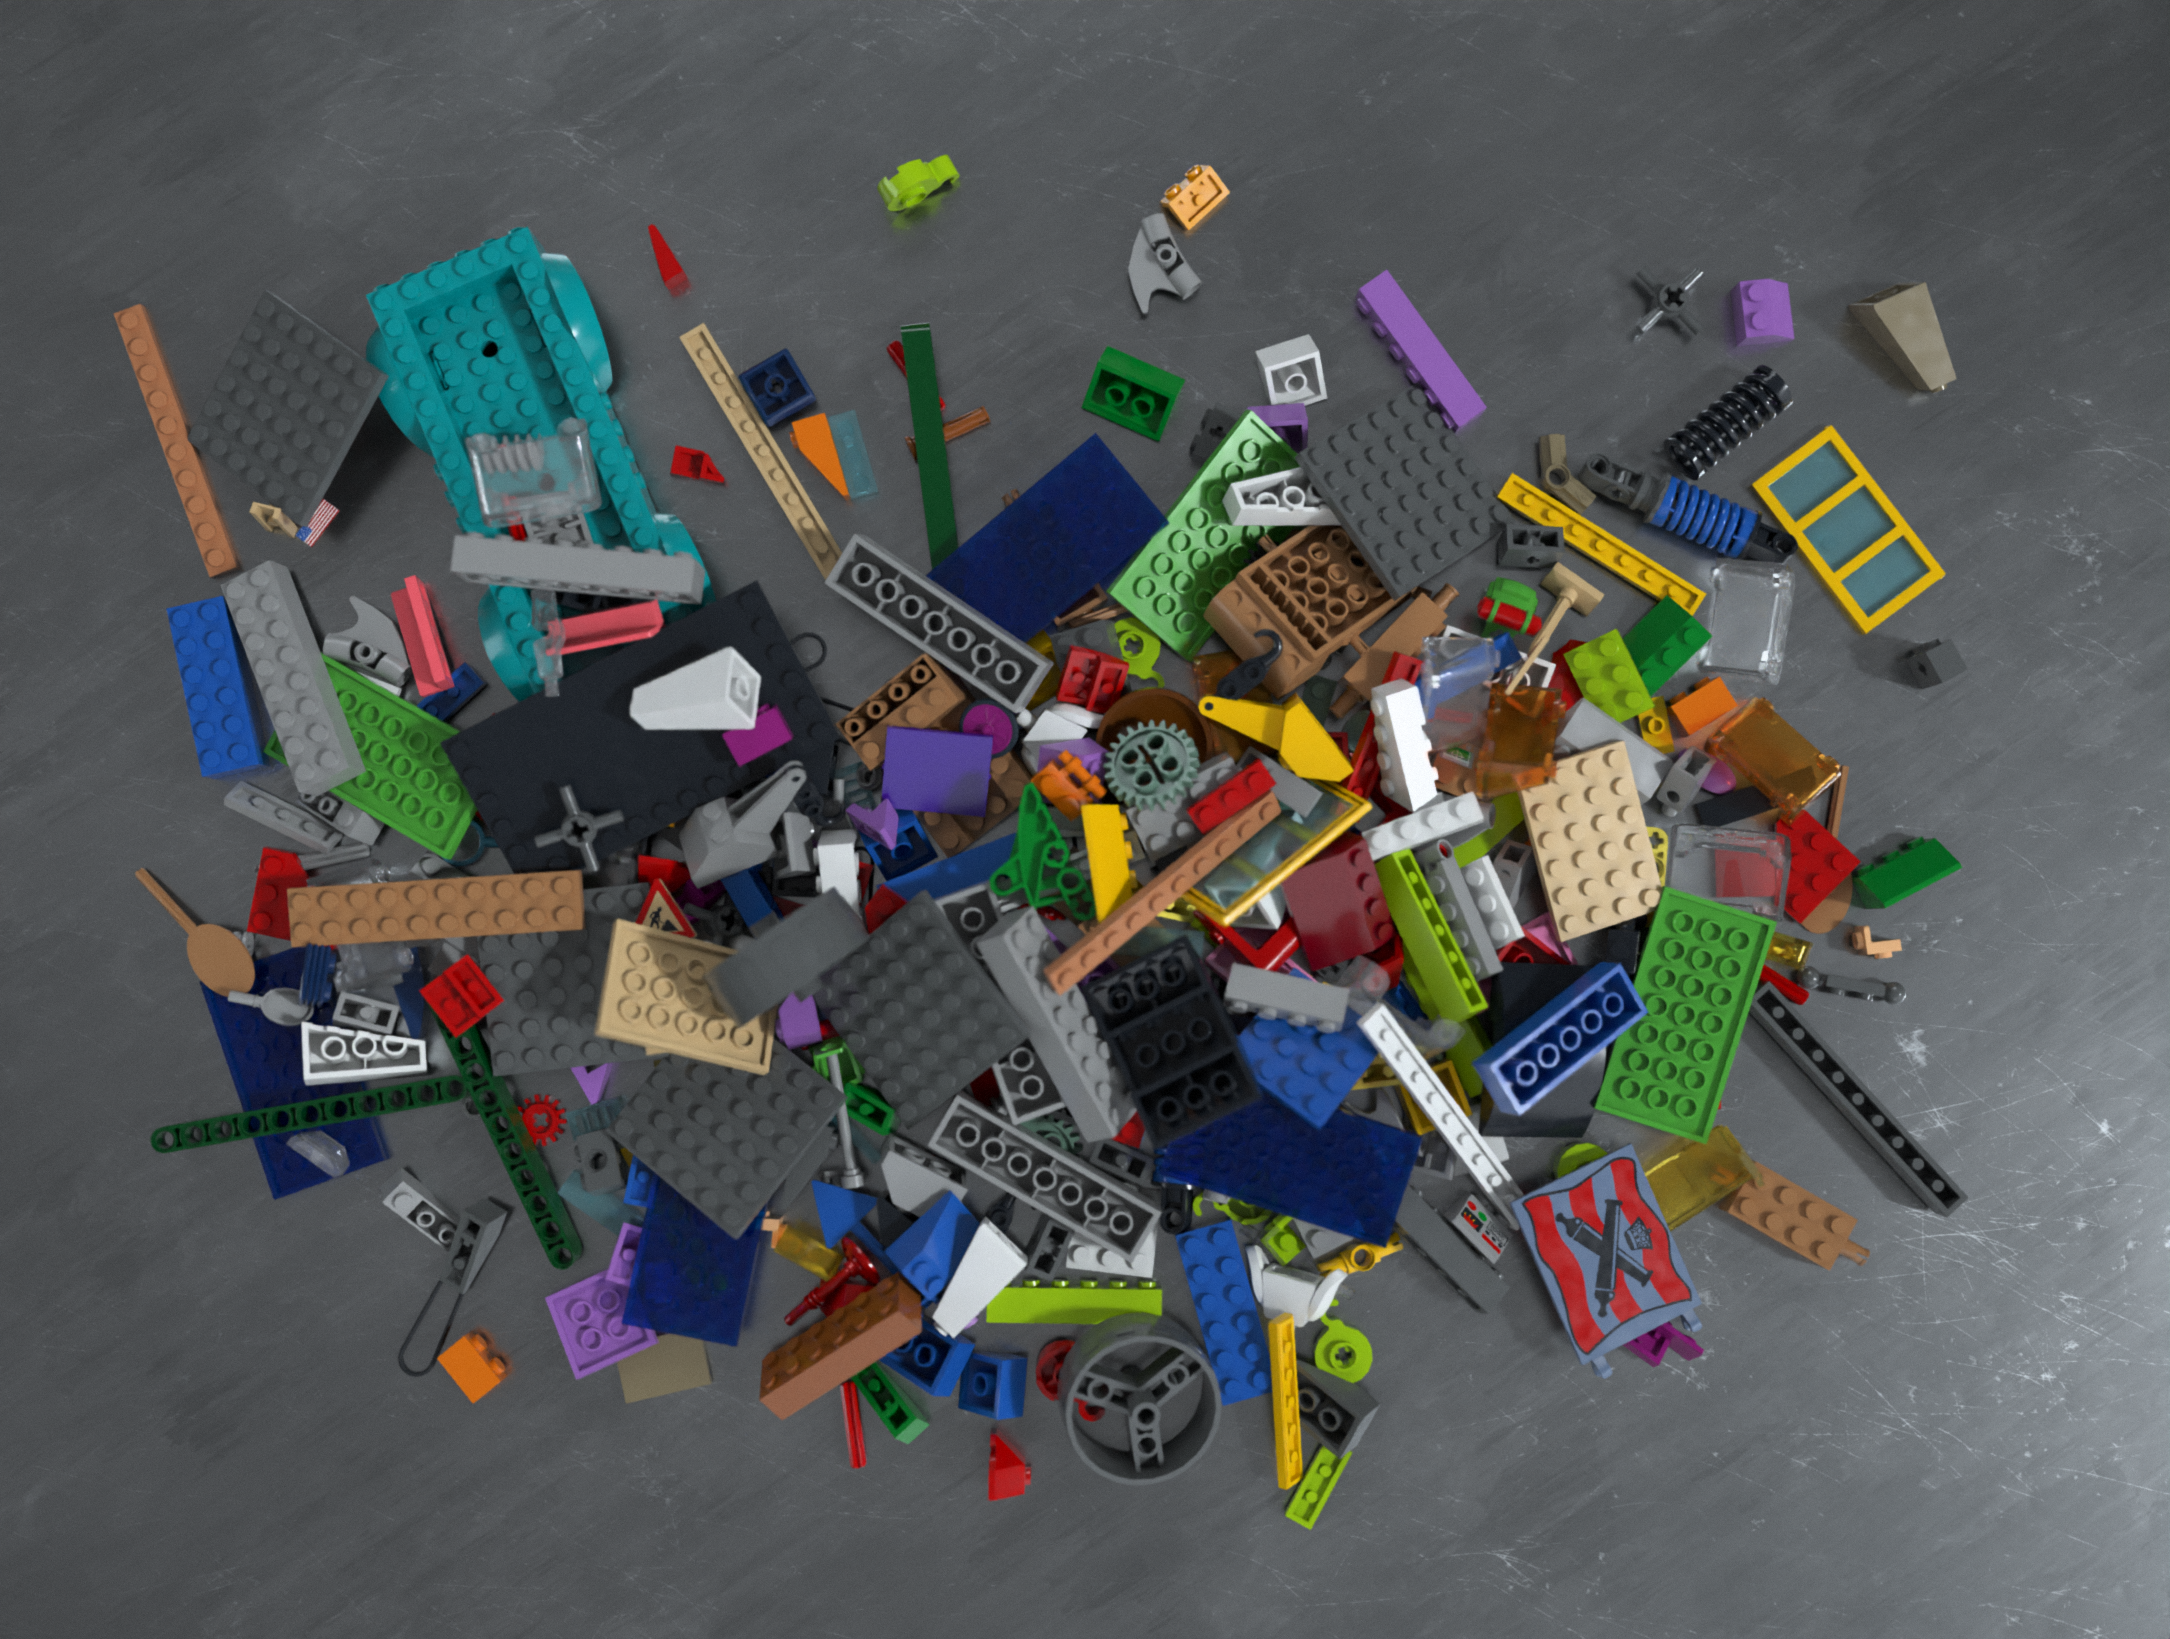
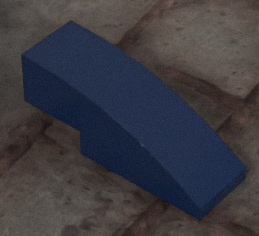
(412, 1003)

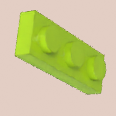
(1316, 1487)

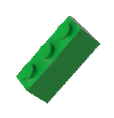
(1132, 393)
(1664, 642)
(1903, 873)

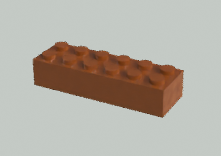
(840, 1345)

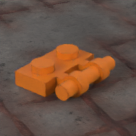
(1063, 790)

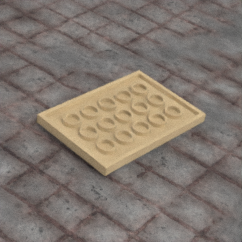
(1592, 843)
(661, 1001)

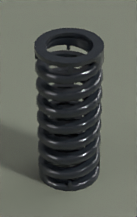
(1737, 422)

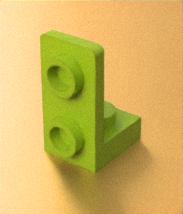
(1282, 1240)

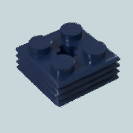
(782, 370)
(314, 984)

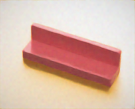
(612, 626)
(422, 638)

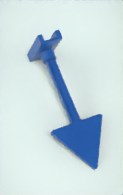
(841, 1212)

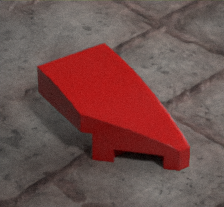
(694, 465)

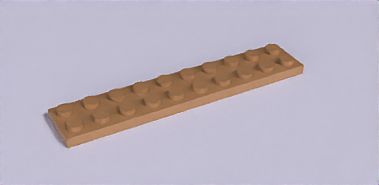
(436, 908)

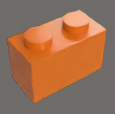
(1700, 706)
(472, 1366)

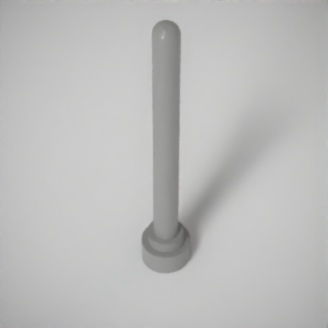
(851, 1174)

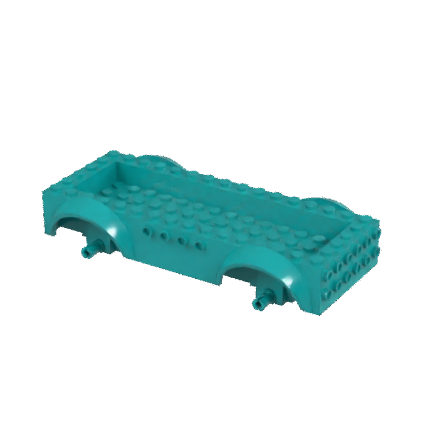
(544, 372)

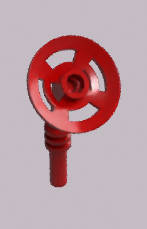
(856, 1264)

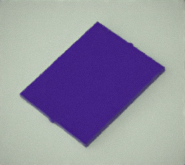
(937, 770)

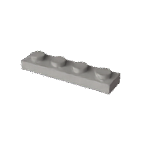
(283, 817)

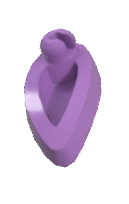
(1720, 779)

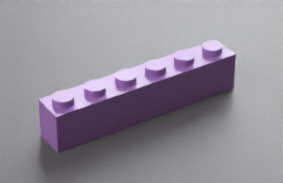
(1420, 351)

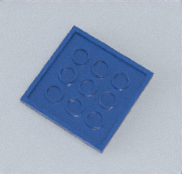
(1307, 1066)

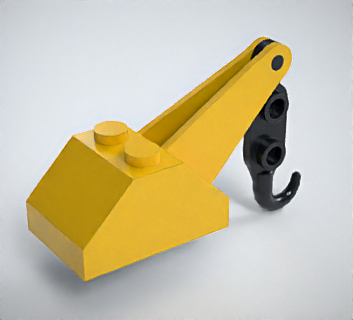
(1285, 727)

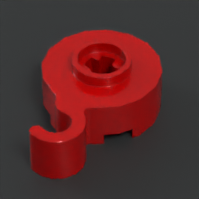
(1047, 1377)

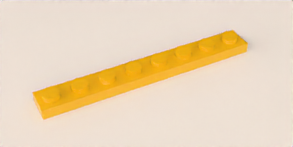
(1599, 544)

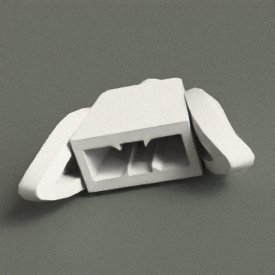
(1053, 725)
(1290, 1289)

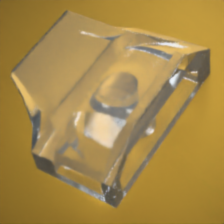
(321, 1151)

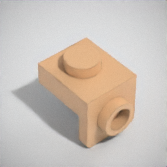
(1881, 949)
(774, 1224)

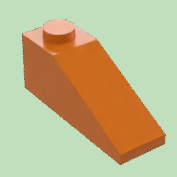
(817, 445)

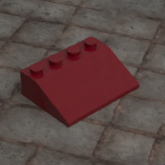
(1338, 903)

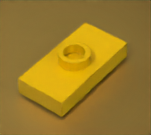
(1655, 726)

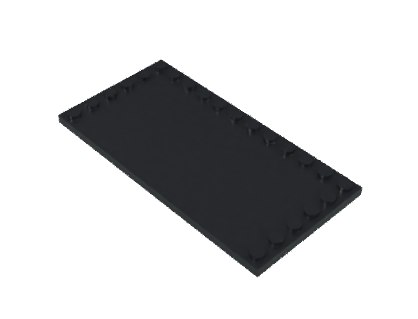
(609, 760)

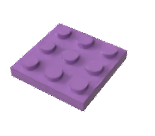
(591, 1326)

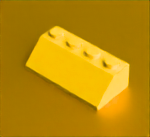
(1108, 857)

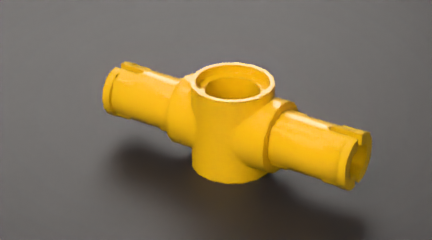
(1373, 1253)

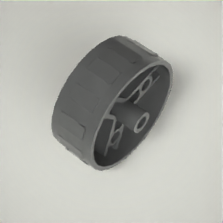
(786, 957)
(1148, 1459)

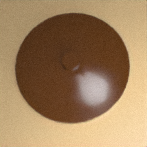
(1155, 705)

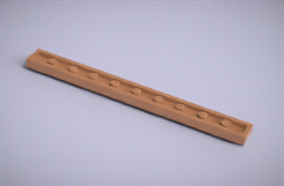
(173, 436)
(1161, 892)

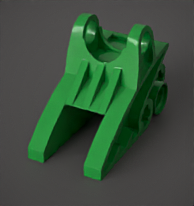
(1029, 854)

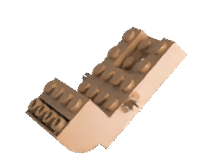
(1305, 595)
(934, 699)

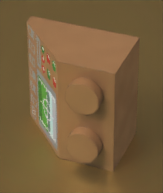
(1456, 770)

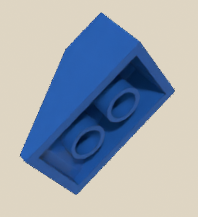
(934, 1245)
(931, 1359)

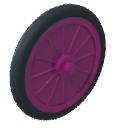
(991, 718)

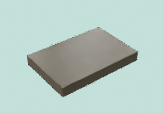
(665, 1368)

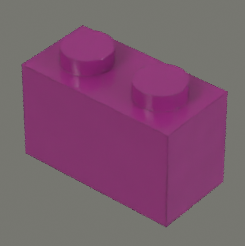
(769, 732)

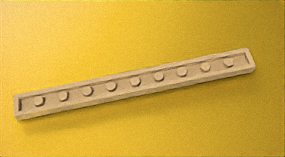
(762, 448)

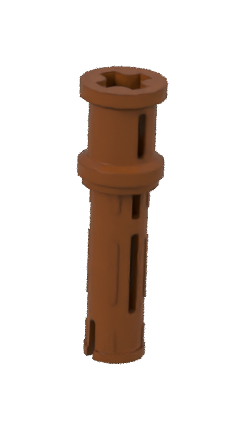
(956, 427)

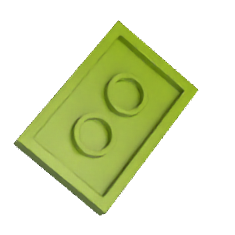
(1609, 677)

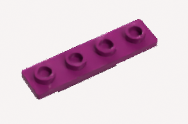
(1655, 1342)

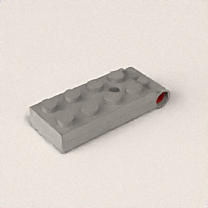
(1458, 908)

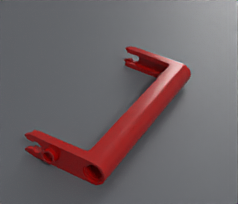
(1284, 940)

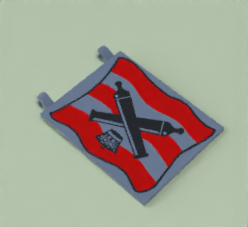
(1606, 1256)

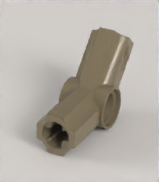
(1554, 460)

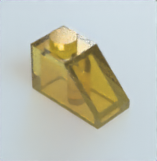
(1788, 952)
(808, 1254)

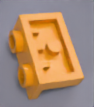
(1195, 195)

